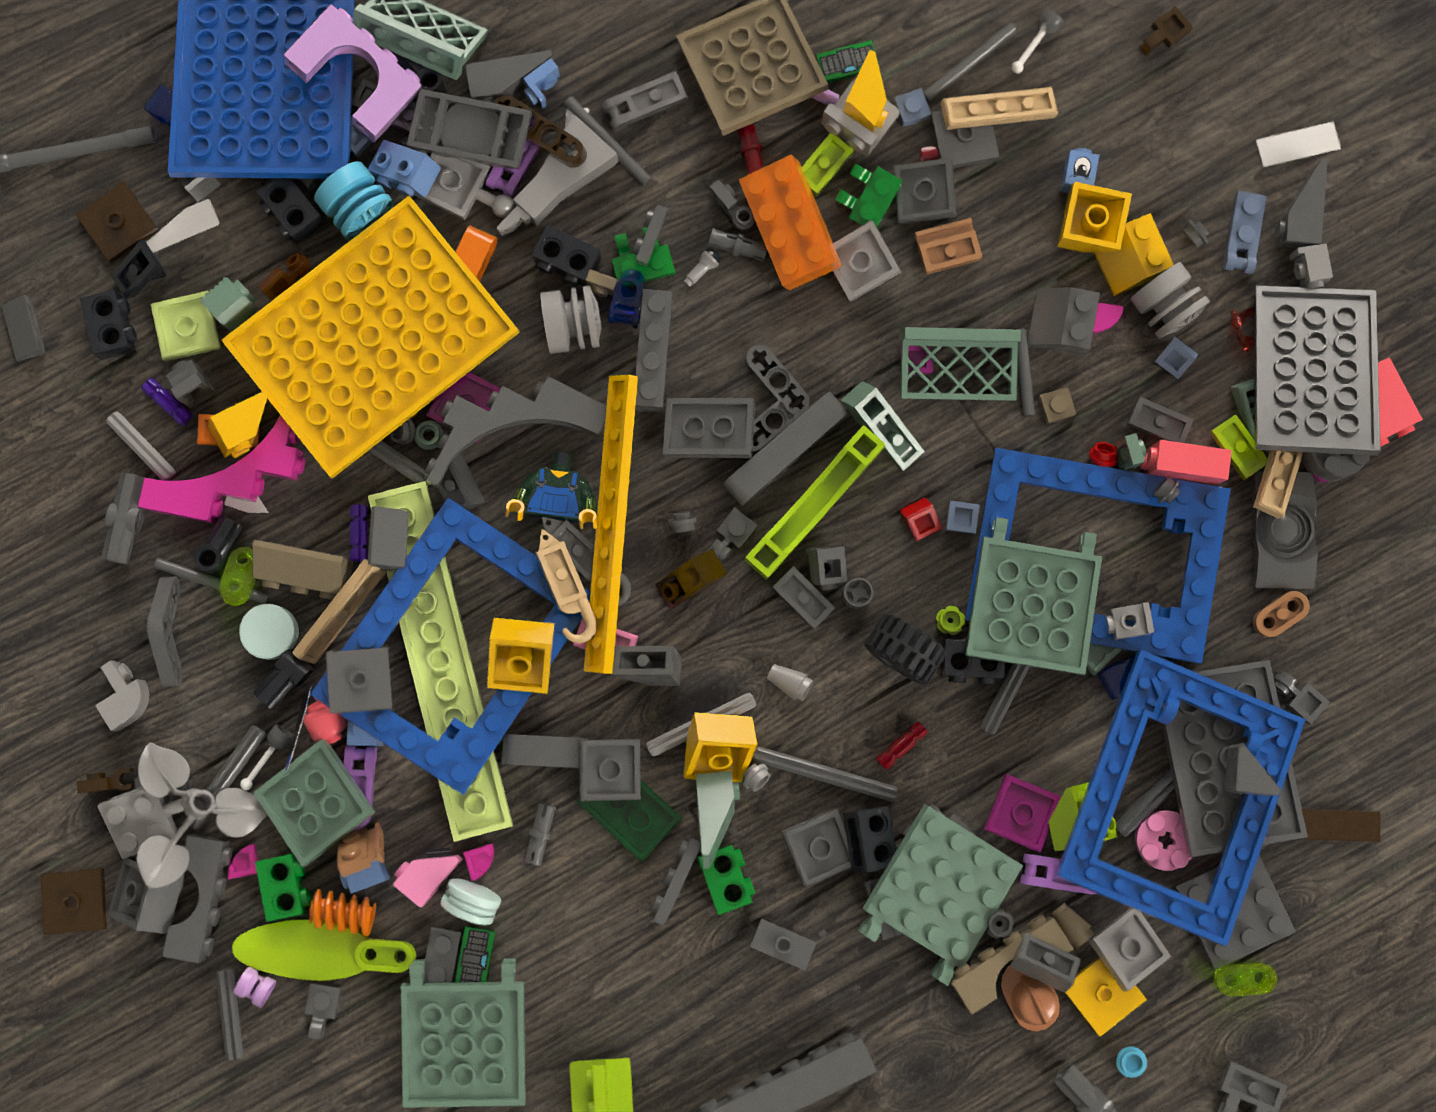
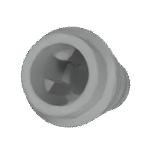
(790, 681)

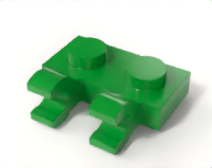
(876, 197)
(659, 265)

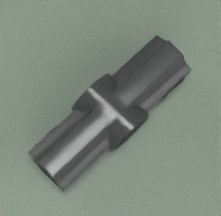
(123, 519)
(1081, 1092)

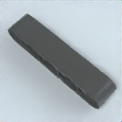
(785, 449)

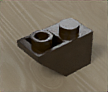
(691, 578)

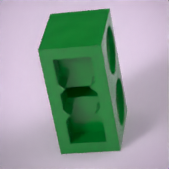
(718, 881)
(273, 888)

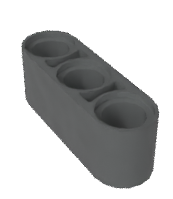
(541, 750)

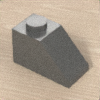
(648, 664)

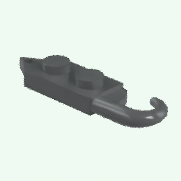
(581, 552)

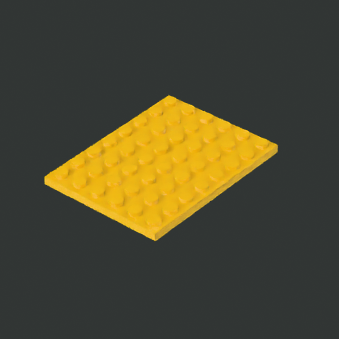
(370, 336)

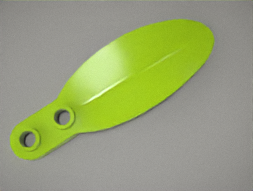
(312, 953)

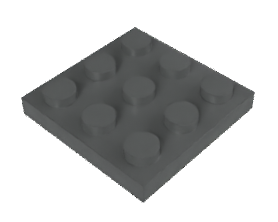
(1259, 921)

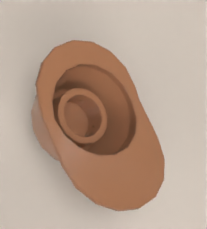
(1031, 1001)

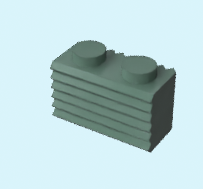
(230, 303)

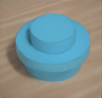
(1131, 1062)

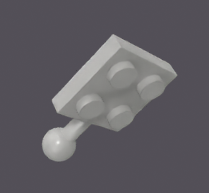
(460, 185)
(137, 817)

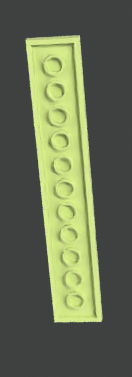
(445, 672)

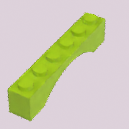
(815, 502)

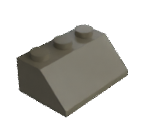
(300, 569)

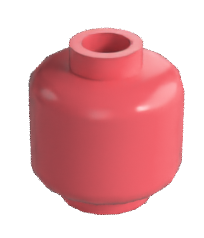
(323, 724)

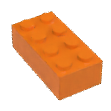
(790, 222)

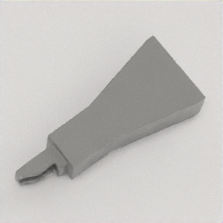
(559, 181)

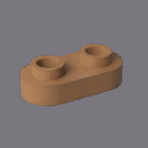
(1280, 615)

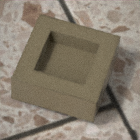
(601, 284)
(1057, 405)

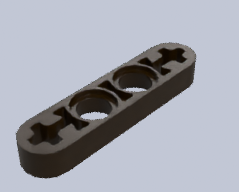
(541, 128)

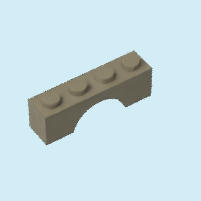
(977, 982)

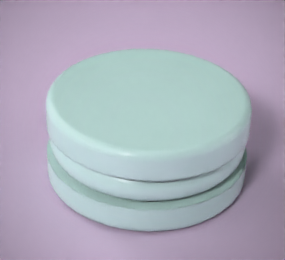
(268, 631)
(470, 901)

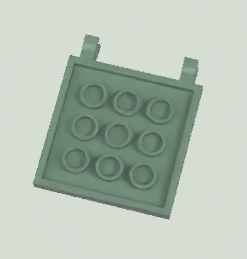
(1034, 603)
(940, 890)
(463, 1041)

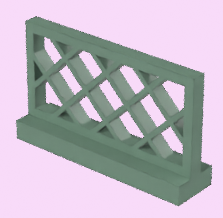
(416, 42)
(959, 338)

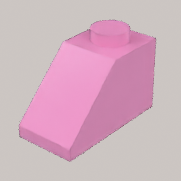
(424, 877)

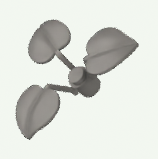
(165, 771)

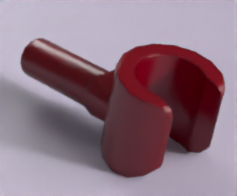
(929, 153)

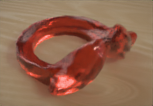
(1238, 318)

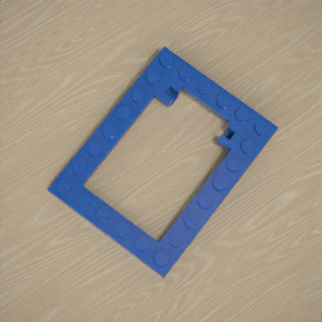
(1202, 508)
(1271, 740)
(461, 749)

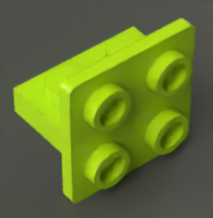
(601, 1085)

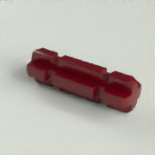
(902, 745)

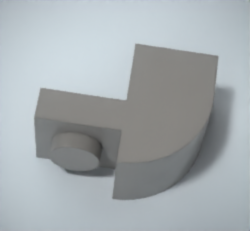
(129, 698)

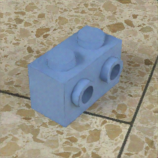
(404, 169)

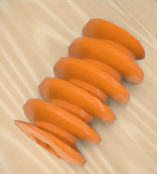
(342, 913)

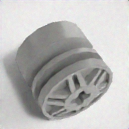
(1170, 300)
(570, 319)

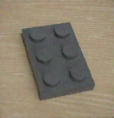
(709, 427)

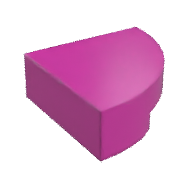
(1106, 316)
(479, 860)
(244, 863)

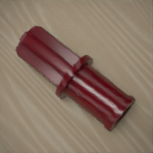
(750, 148)

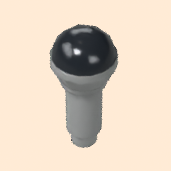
(709, 260)

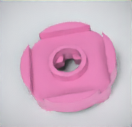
(1151, 850)

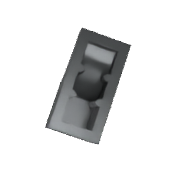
(190, 384)

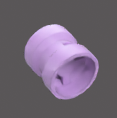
(249, 985)

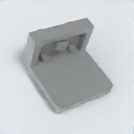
(851, 131)

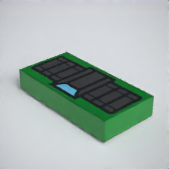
(844, 61)
(475, 955)

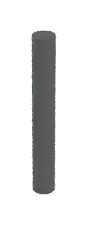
(1025, 376)

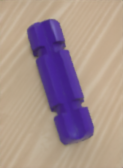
(167, 401)
(358, 532)

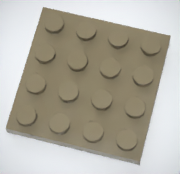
(751, 63)

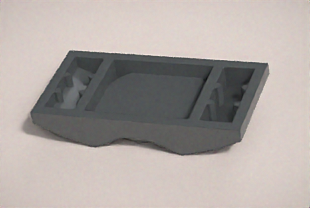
(469, 129)
(1286, 546)

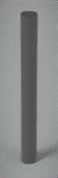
(969, 62)
(623, 157)
(204, 579)

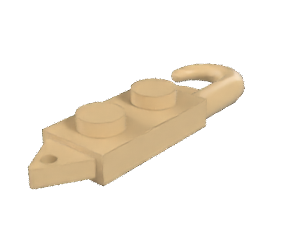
(565, 584)

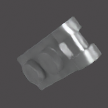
(645, 100)

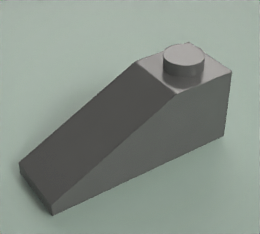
(502, 76)
(1303, 219)

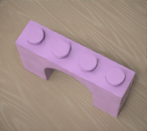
(335, 35)

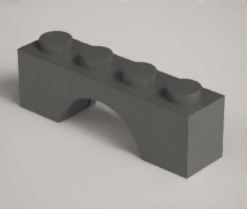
(653, 350)
(207, 862)

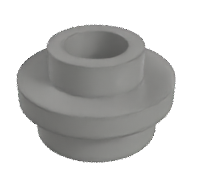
(756, 777)

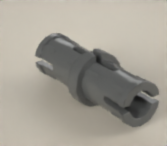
(737, 244)
(539, 834)

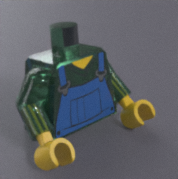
(555, 494)

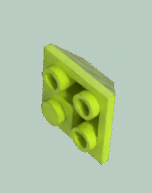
(1065, 815)

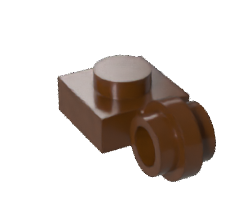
(280, 281)

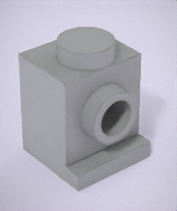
(1312, 265)
(1143, 621)

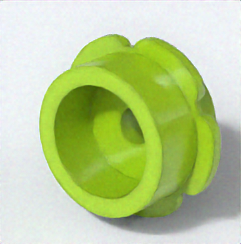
(950, 612)

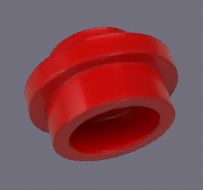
(1103, 454)

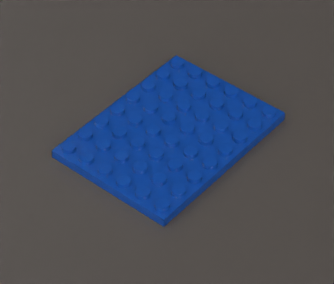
(242, 106)

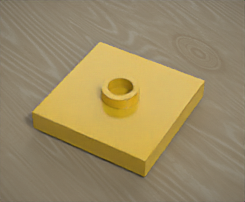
(1101, 998)

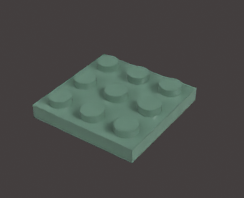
(314, 802)

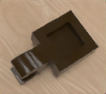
(1167, 29)
(99, 782)

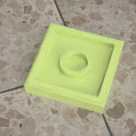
(185, 327)

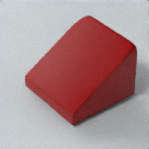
(921, 519)

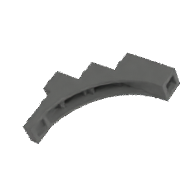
(553, 405)

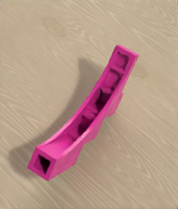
(201, 497)

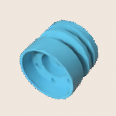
(352, 199)

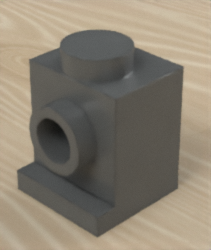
(836, 566)

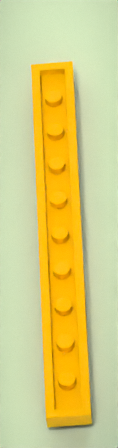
(611, 521)

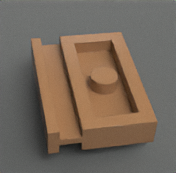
(948, 246)
(360, 849)

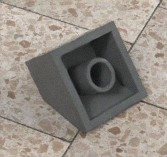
(1063, 320)
(143, 906)

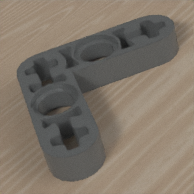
(782, 406)
(160, 633)

